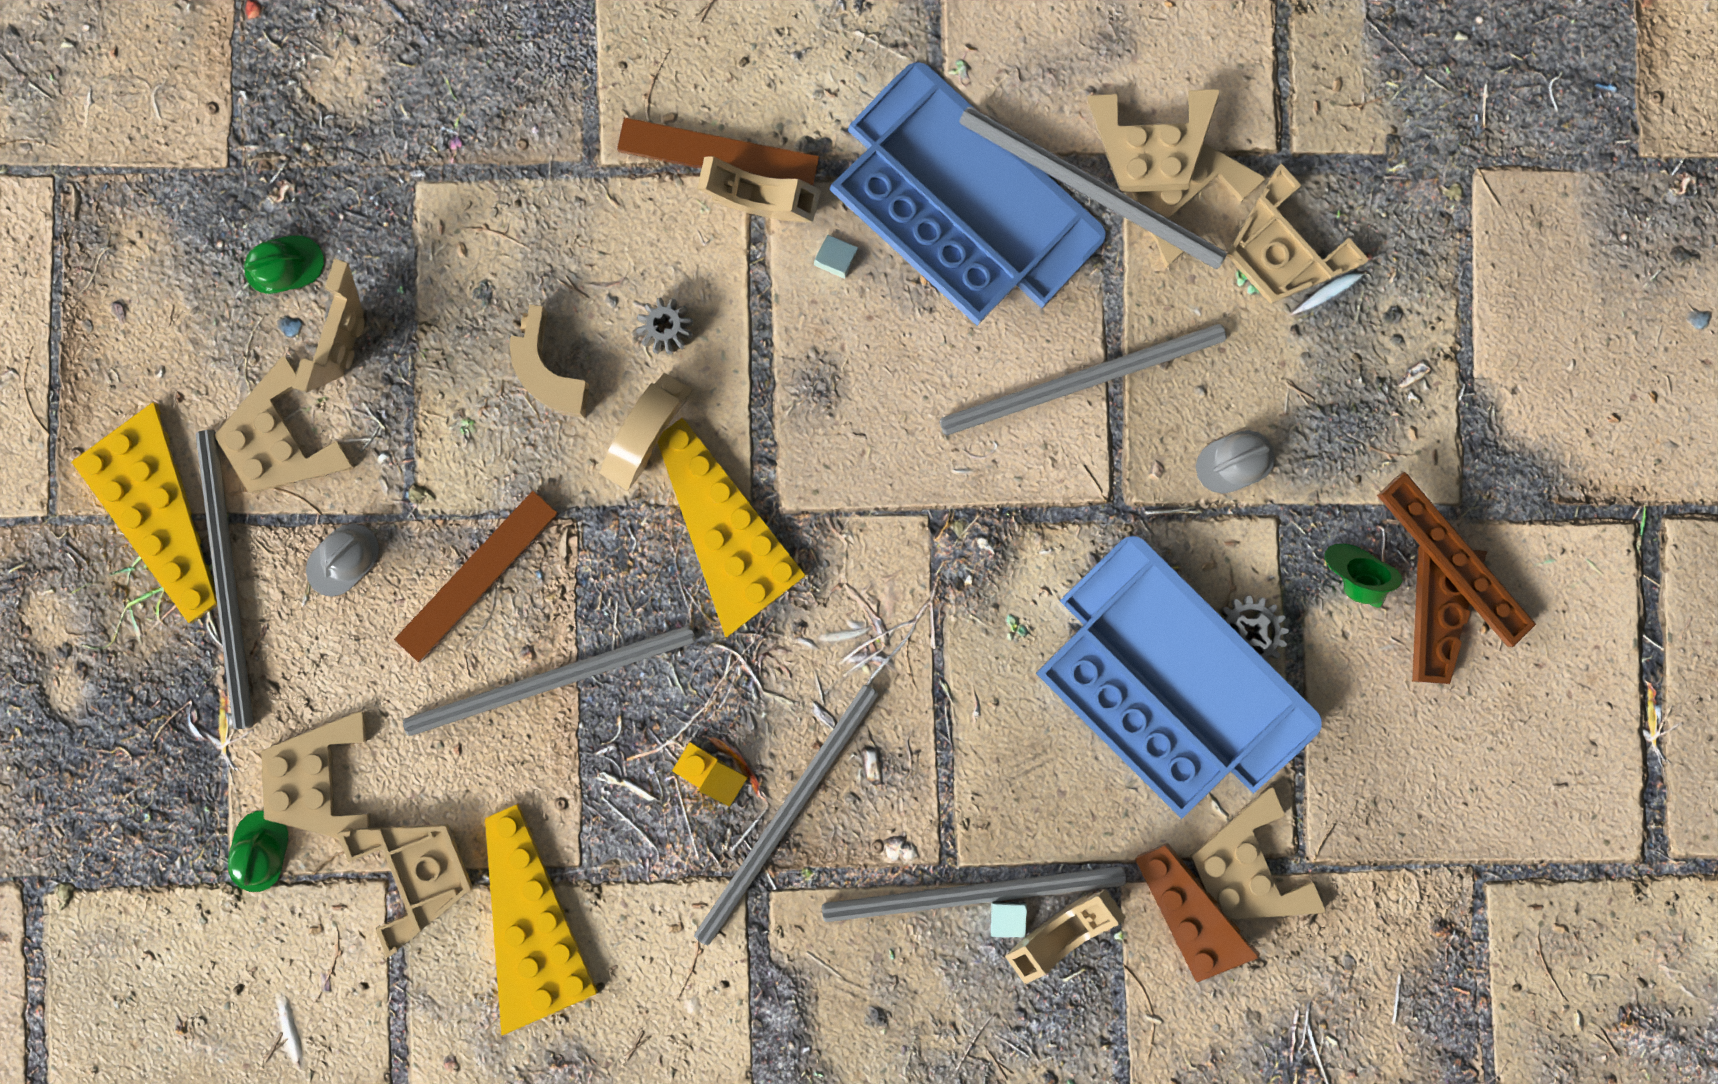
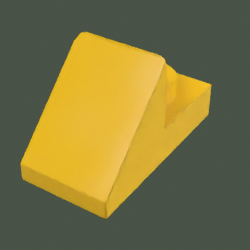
(709, 774)

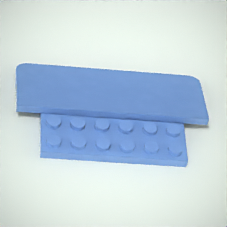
(959, 203)
(1173, 682)

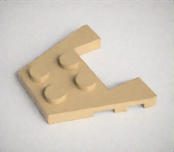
(1154, 155)
(1211, 164)
(1276, 255)
(338, 335)
(263, 444)
(300, 778)
(424, 869)
(1237, 872)

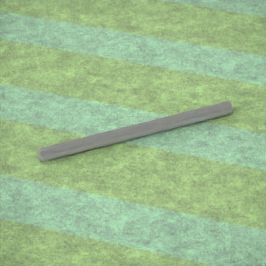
(1093, 187)
(1083, 379)
(224, 580)
(549, 680)
(786, 815)
(973, 894)

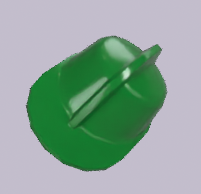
(283, 264)
(1363, 575)
(257, 852)

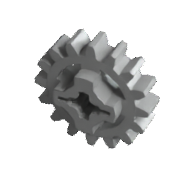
(1260, 622)

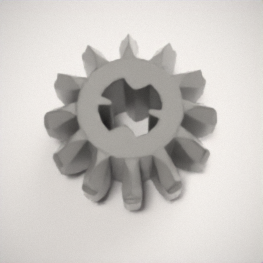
(659, 316)

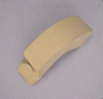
(757, 194)
(555, 392)
(642, 430)
(1063, 933)

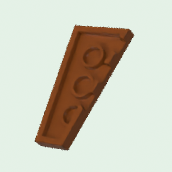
(1438, 622)
(1198, 925)

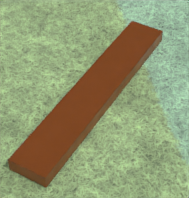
(691, 147)
(1456, 559)
(476, 576)

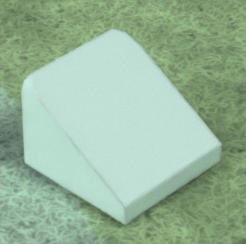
(835, 256)
(1008, 919)

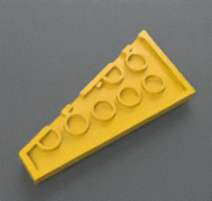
(146, 498)
(734, 546)
(533, 941)

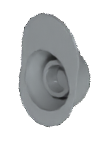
(1235, 462)
(342, 559)

